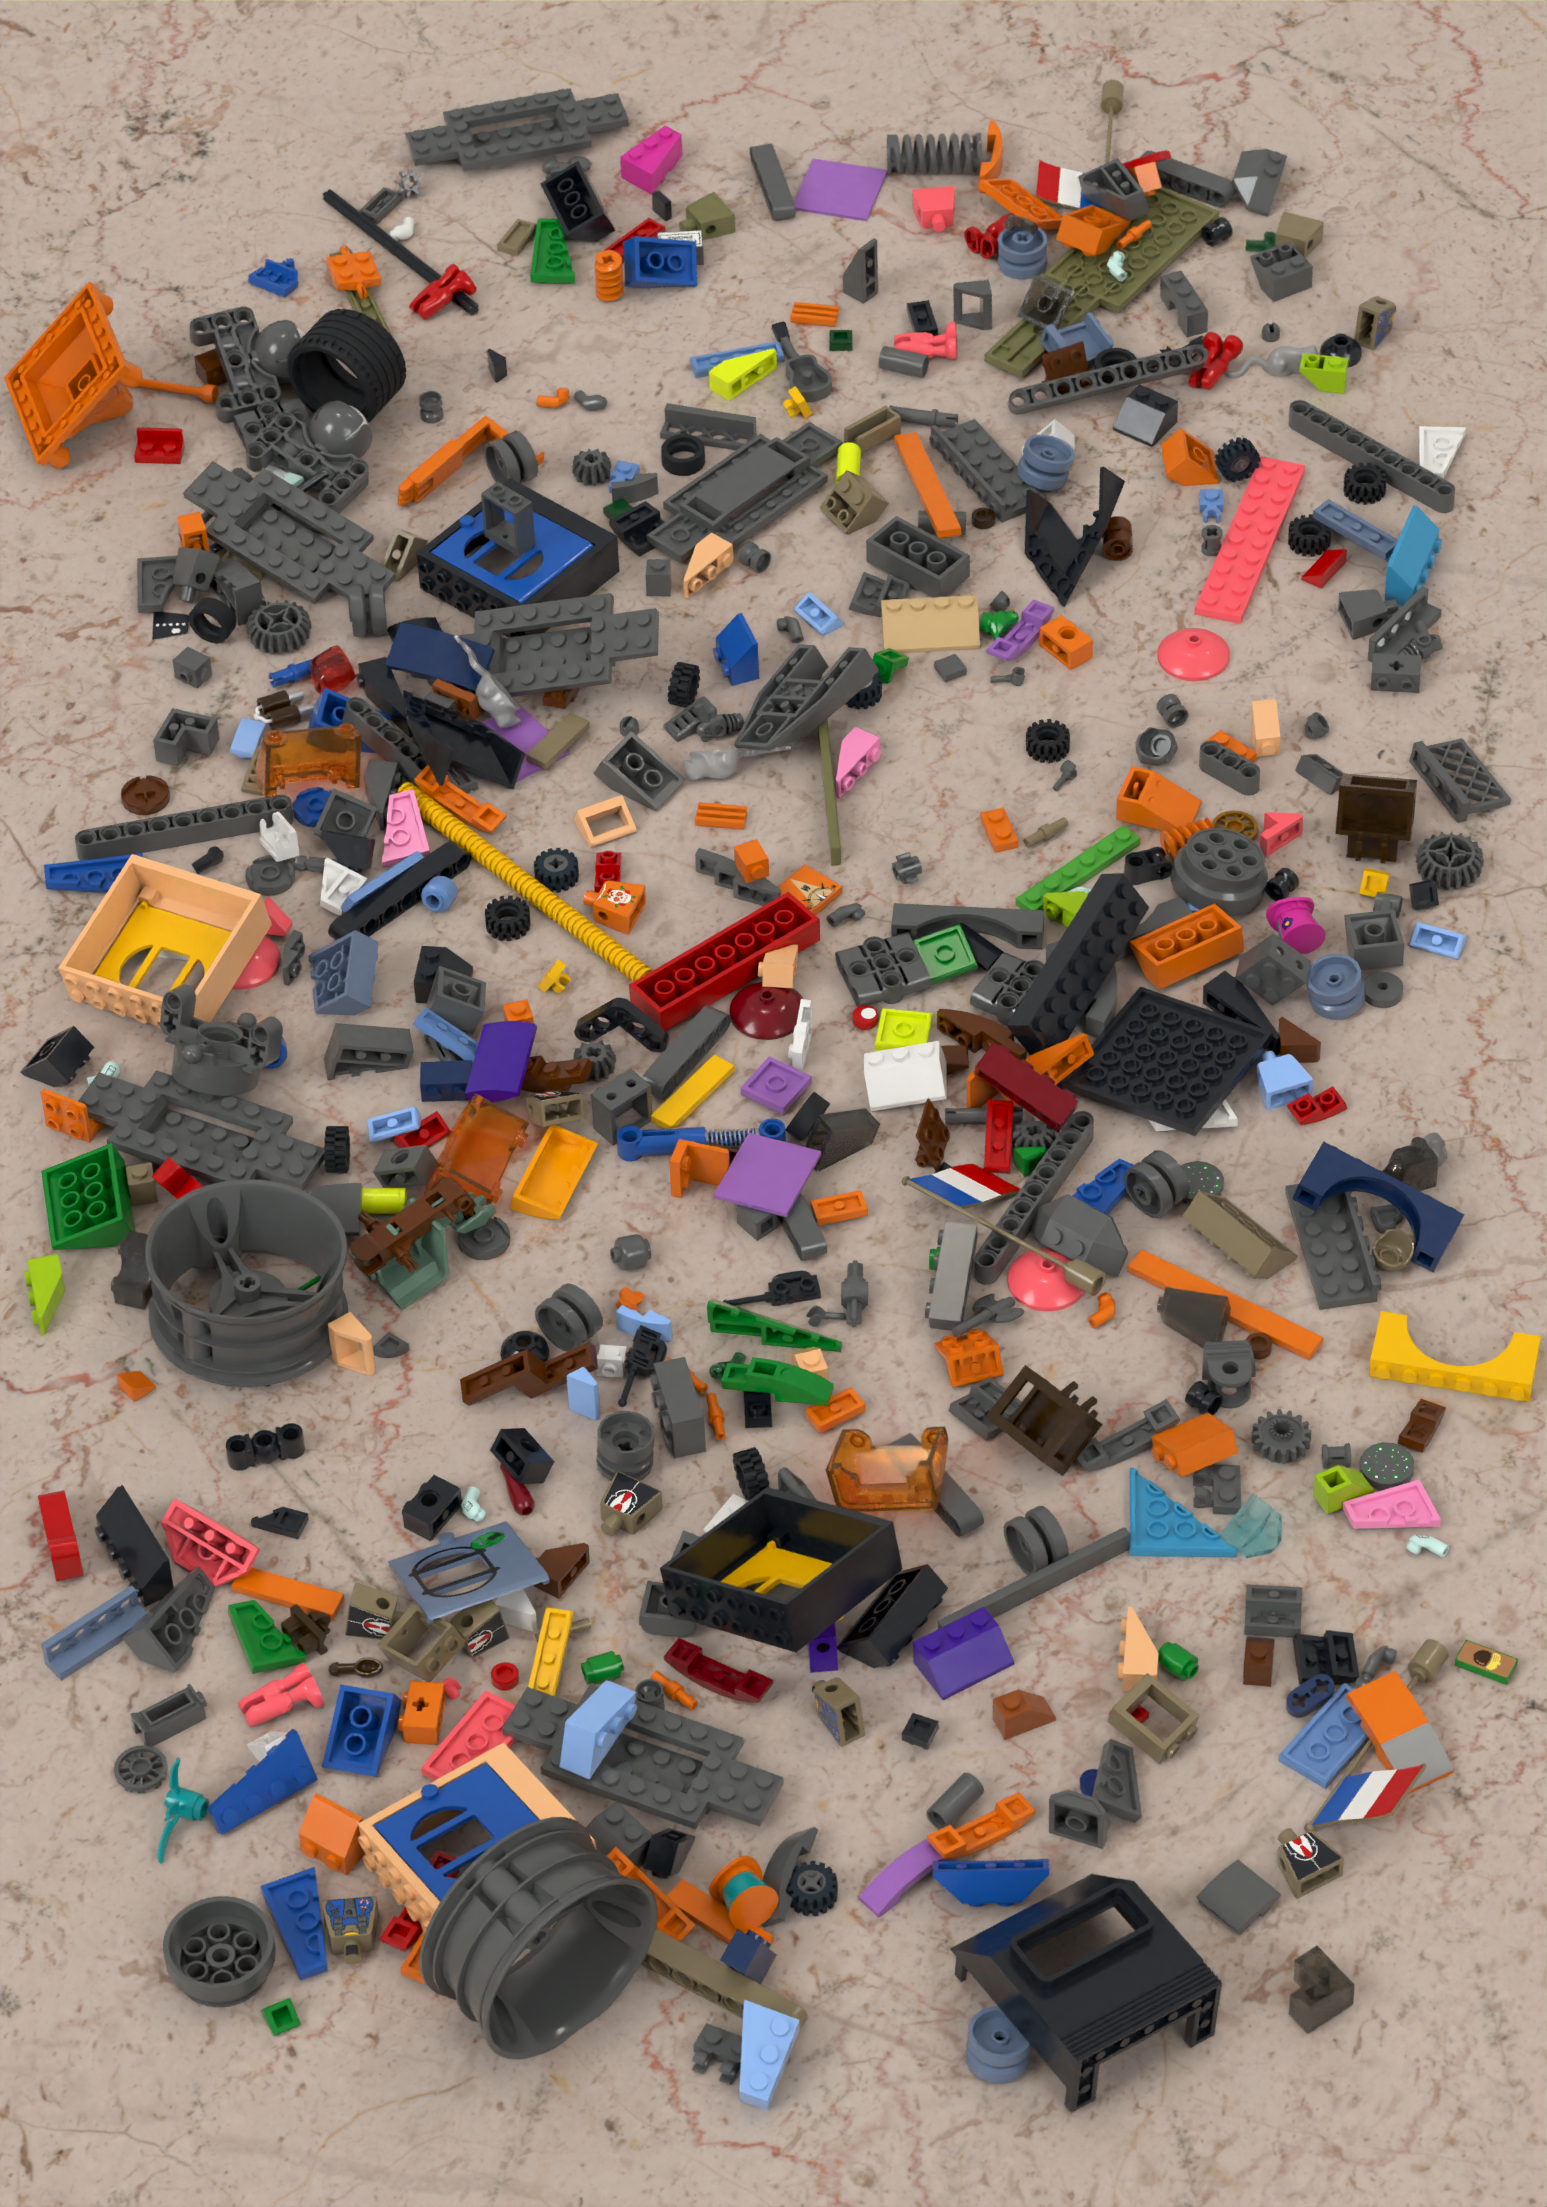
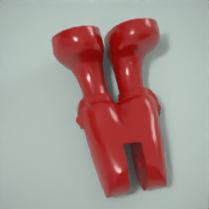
(986, 242)
(441, 292)
(1219, 356)

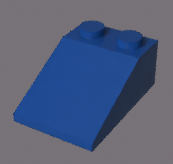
(659, 263)
(329, 712)
(361, 1730)

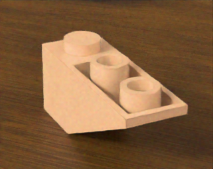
(707, 561)
(1138, 1652)

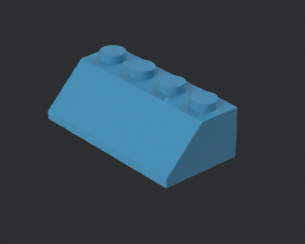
(1412, 557)

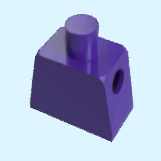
(824, 1660)

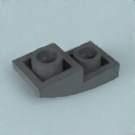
(641, 488)
(292, 952)

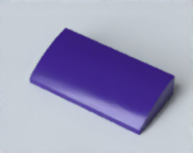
(501, 1060)

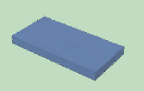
(1326, 1741)

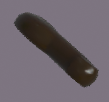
(364, 1668)

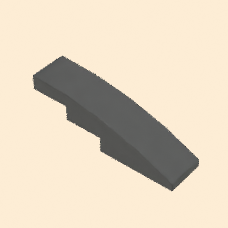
(728, 876)

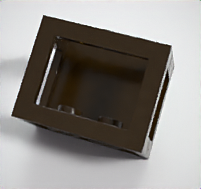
(1375, 815)
(1047, 1420)

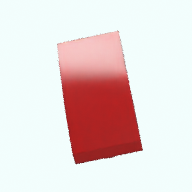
(607, 868)
(1317, 1108)

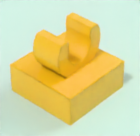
(796, 404)
(1373, 882)
(553, 976)

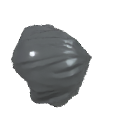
(1155, 746)

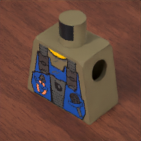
(1374, 322)
(838, 1700)
(351, 1926)

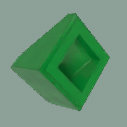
(1028, 1158)
(281, 2016)

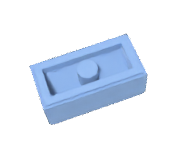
(818, 614)
(1437, 940)
(394, 1124)
(583, 1394)

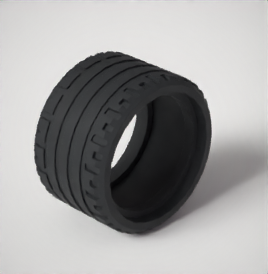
(359, 345)

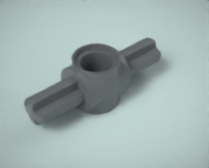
(854, 1293)

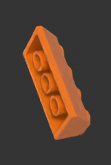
(1188, 946)

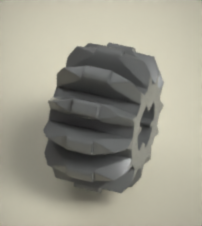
(591, 467)
(600, 1056)
(1033, 1134)

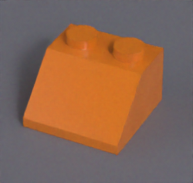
(1188, 460)
(331, 1835)

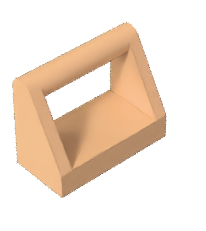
(602, 810)
(344, 1341)

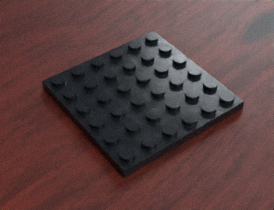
(1168, 1061)

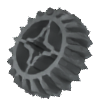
(279, 627)
(1464, 855)

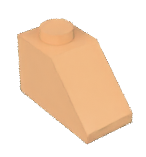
(1265, 728)
(779, 967)
(811, 1360)

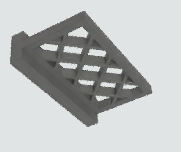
(1445, 785)

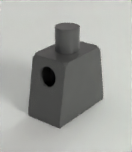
(194, 571)
(1364, 611)

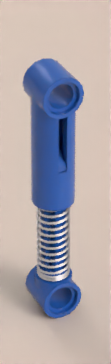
(635, 1143)

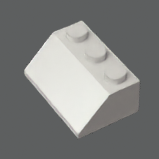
(905, 1075)

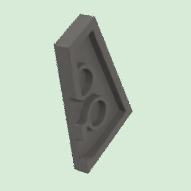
(154, 582)
(1117, 1781)

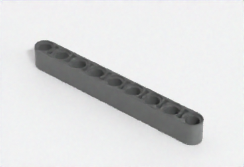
(1116, 371)
(1360, 448)
(181, 828)
(1036, 1191)

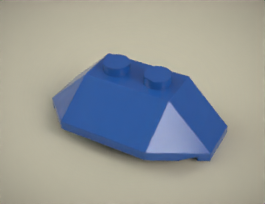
(991, 1881)

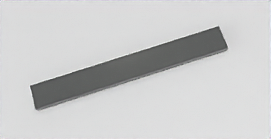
(1047, 1577)

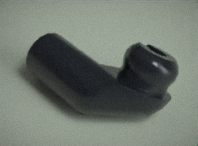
(212, 858)

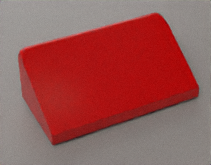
(1325, 567)
(431, 1130)

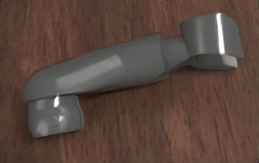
(1374, 1661)

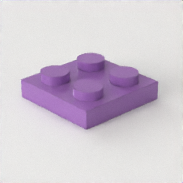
(776, 1085)

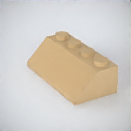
(930, 624)

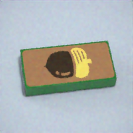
(1486, 1662)

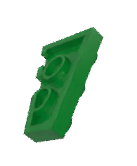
(261, 1640)

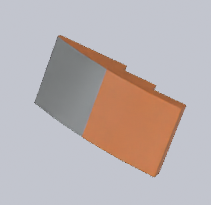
(1399, 1729)

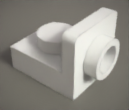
(611, 1361)

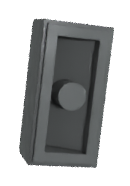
(1320, 773)

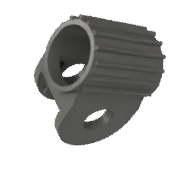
(1229, 1366)

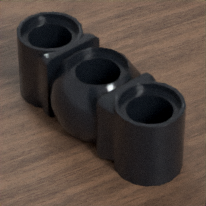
(265, 1446)

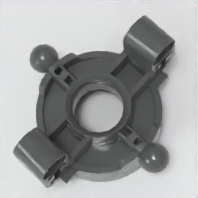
(217, 1055)

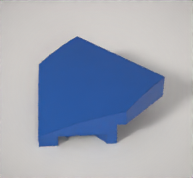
(276, 277)

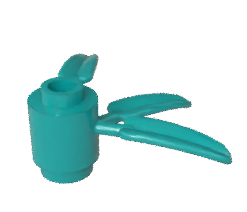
(180, 1803)

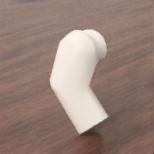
(403, 231)

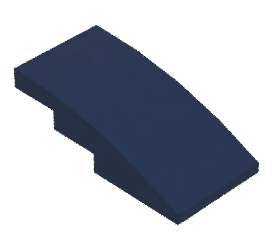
(436, 655)

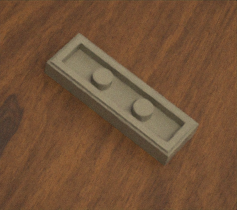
(557, 741)

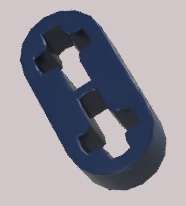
(1313, 1700)

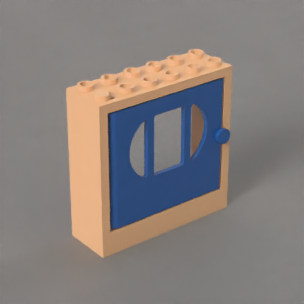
(489, 1788)

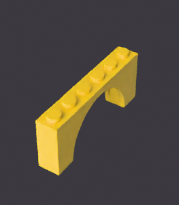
(1505, 1376)

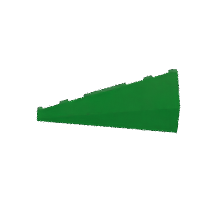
(736, 1320)

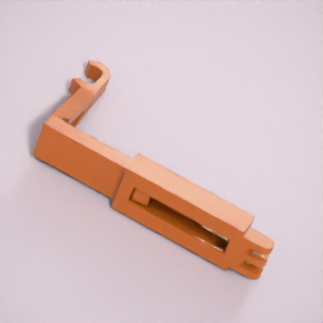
(448, 460)

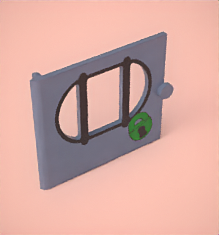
(498, 1546)

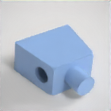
(1281, 1080)

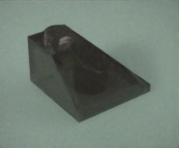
(1045, 302)

